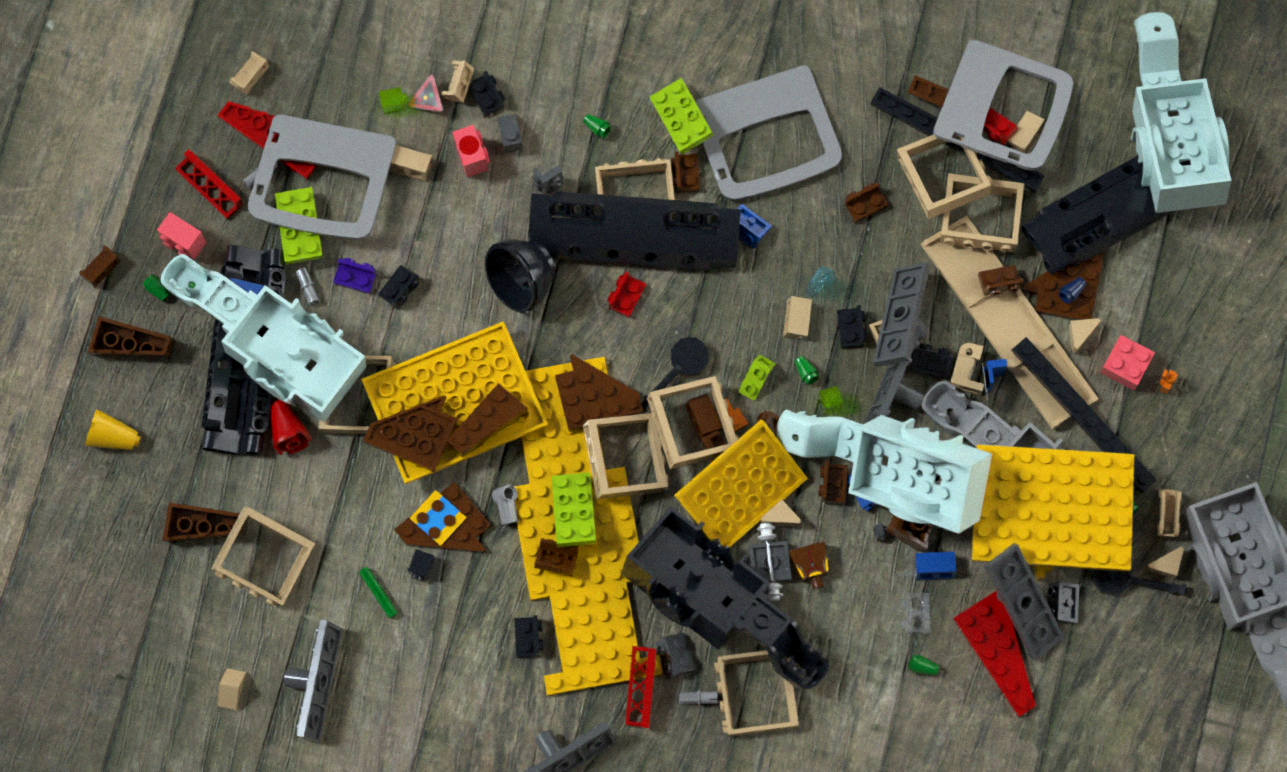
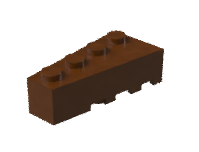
(122, 339)
(490, 417)
(195, 523)
(909, 532)

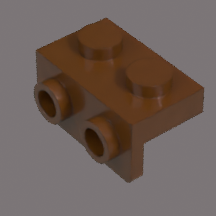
(834, 483)
(556, 559)

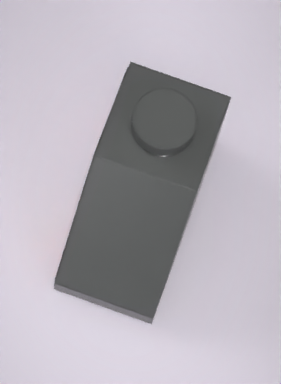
(510, 133)

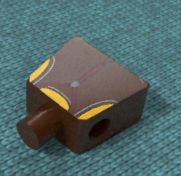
(810, 563)

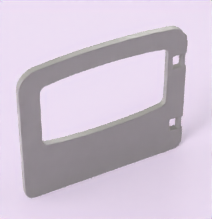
(973, 92)
(759, 102)
(328, 146)

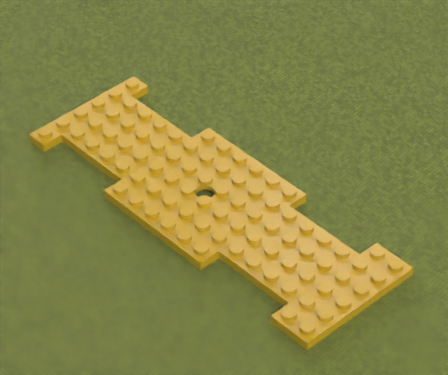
(593, 604)

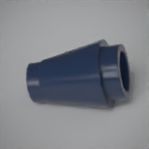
(1072, 290)

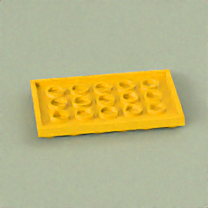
(741, 485)

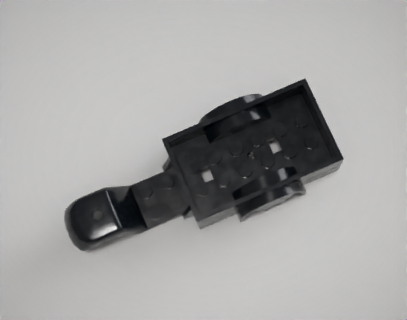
(697, 590)

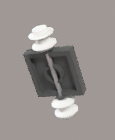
(770, 560)

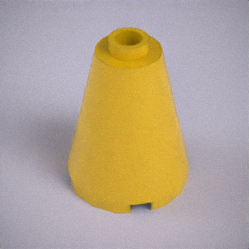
(111, 433)

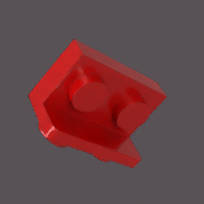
(998, 127)
(626, 295)

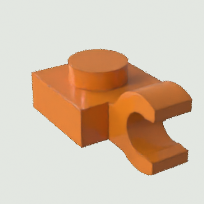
(1167, 380)
(737, 416)

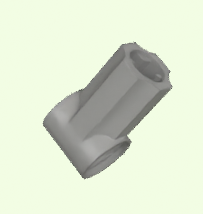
(506, 503)

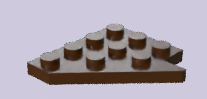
(1048, 286)
(594, 395)
(414, 434)
(462, 539)

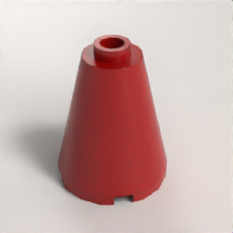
(287, 429)

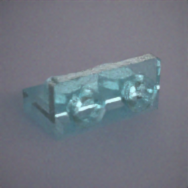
(822, 275)

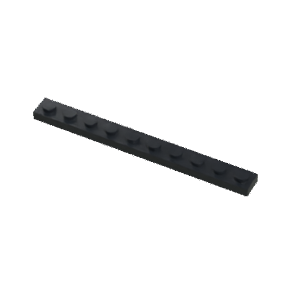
(926, 122)
(1078, 409)

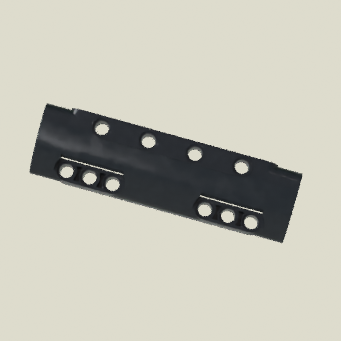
(1111, 198)
(635, 230)
(229, 386)

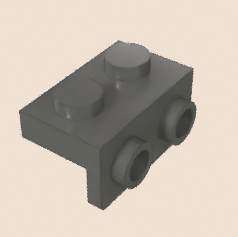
(549, 181)
(675, 655)

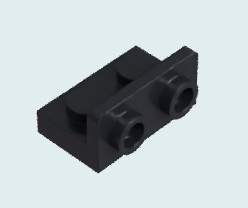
(486, 94)
(399, 286)
(851, 327)
(932, 361)
(1064, 601)
(527, 637)

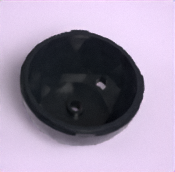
(514, 264)

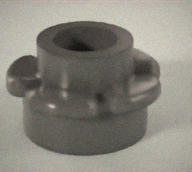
(880, 532)

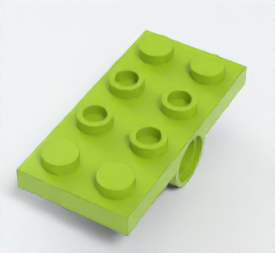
(681, 116)
(299, 245)
(573, 509)

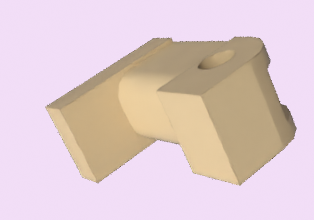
(965, 367)
(1169, 513)

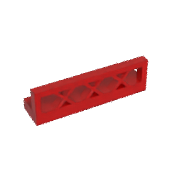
(210, 177)
(648, 687)

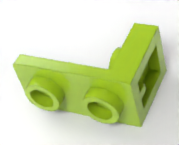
(756, 377)

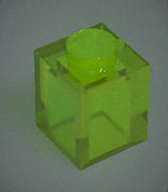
(393, 100)
(830, 400)

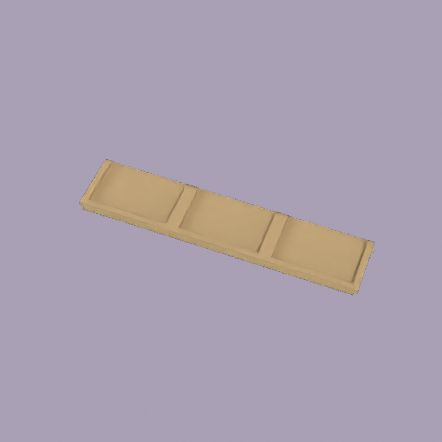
(1005, 320)

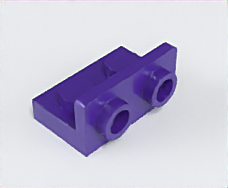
(355, 276)

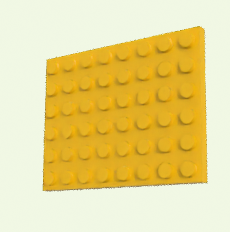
(465, 375)
(1057, 507)

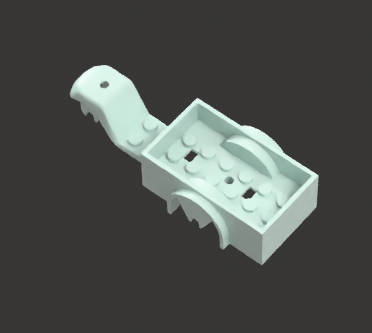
(1167, 140)
(282, 354)
(910, 476)

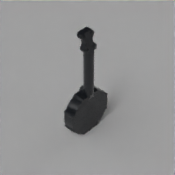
(688, 358)
(1115, 582)

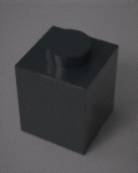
(421, 565)

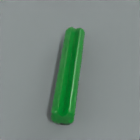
(378, 592)

